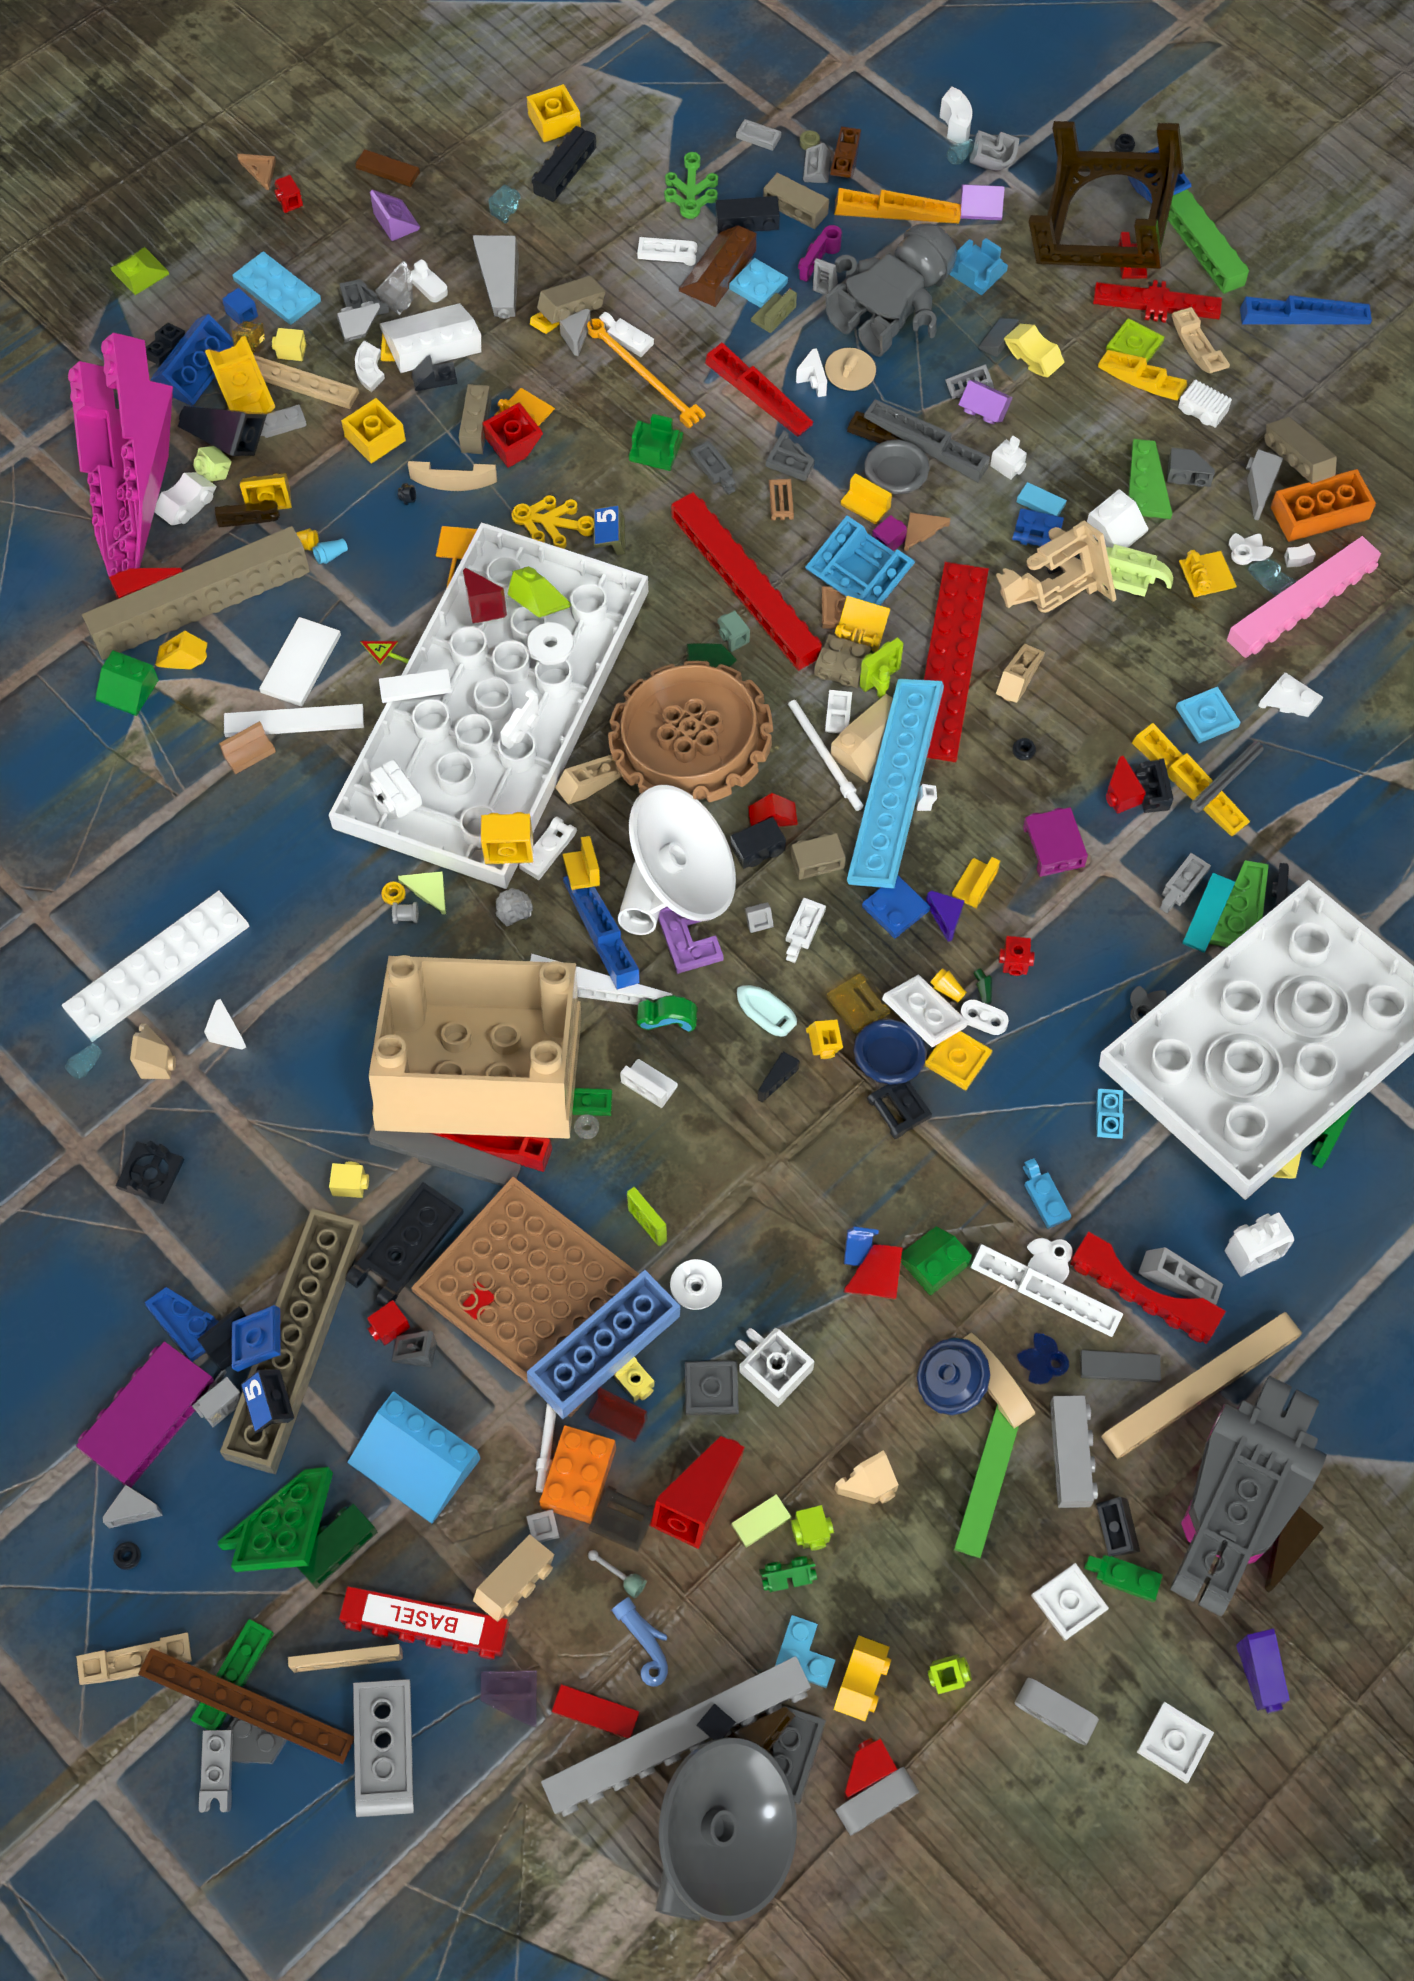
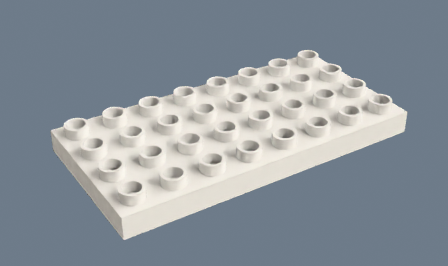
(454, 739)

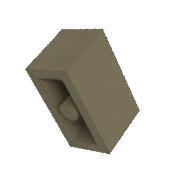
(817, 856)

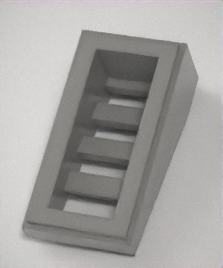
(824, 277)
(974, 374)

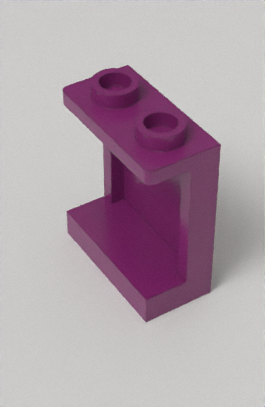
(1056, 841)

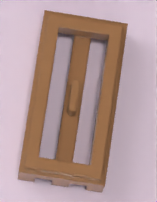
(782, 514)

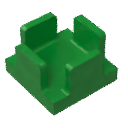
(655, 443)

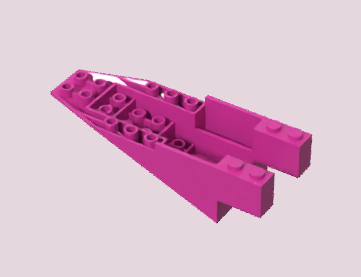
(121, 447)

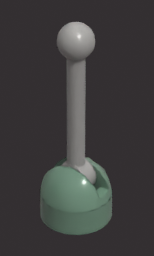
(632, 1583)

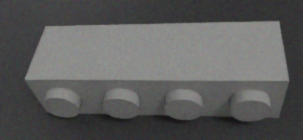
(1072, 1451)

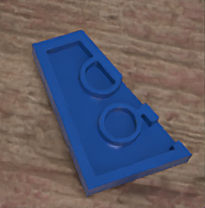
(181, 1321)

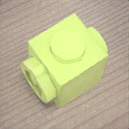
(212, 463)

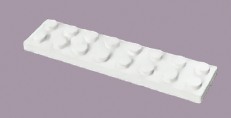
(155, 966)

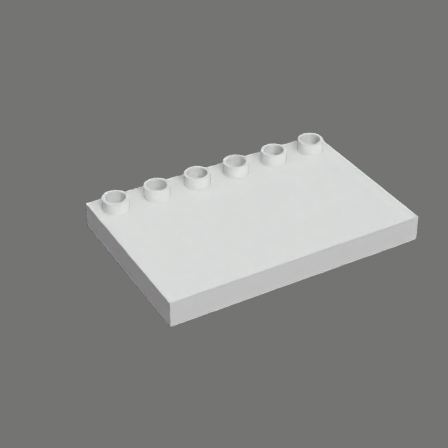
(1271, 1039)

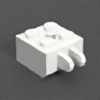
(1259, 1243)
(774, 1350)

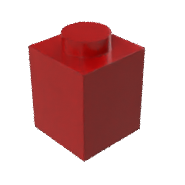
(387, 1323)

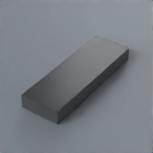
(1120, 1366)

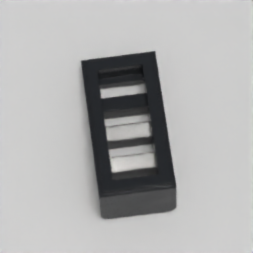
(781, 1071)

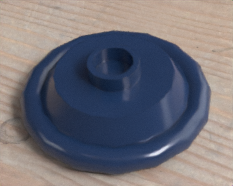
(889, 1051)
(953, 1376)

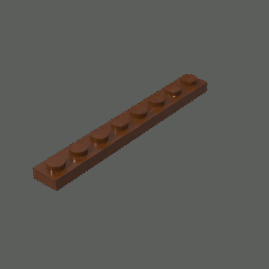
(246, 1706)

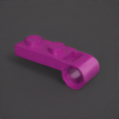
(827, 242)

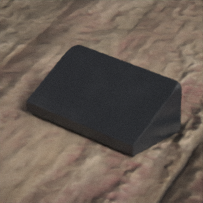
(1118, 1527)

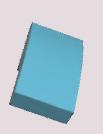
(1109, 1113)

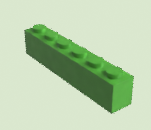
(1207, 242)

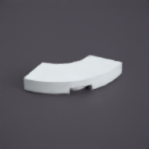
(366, 366)

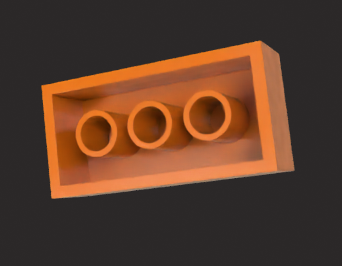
(1322, 505)

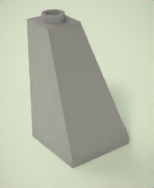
(499, 267)

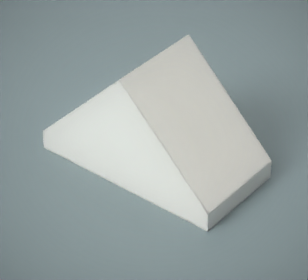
(222, 1029)

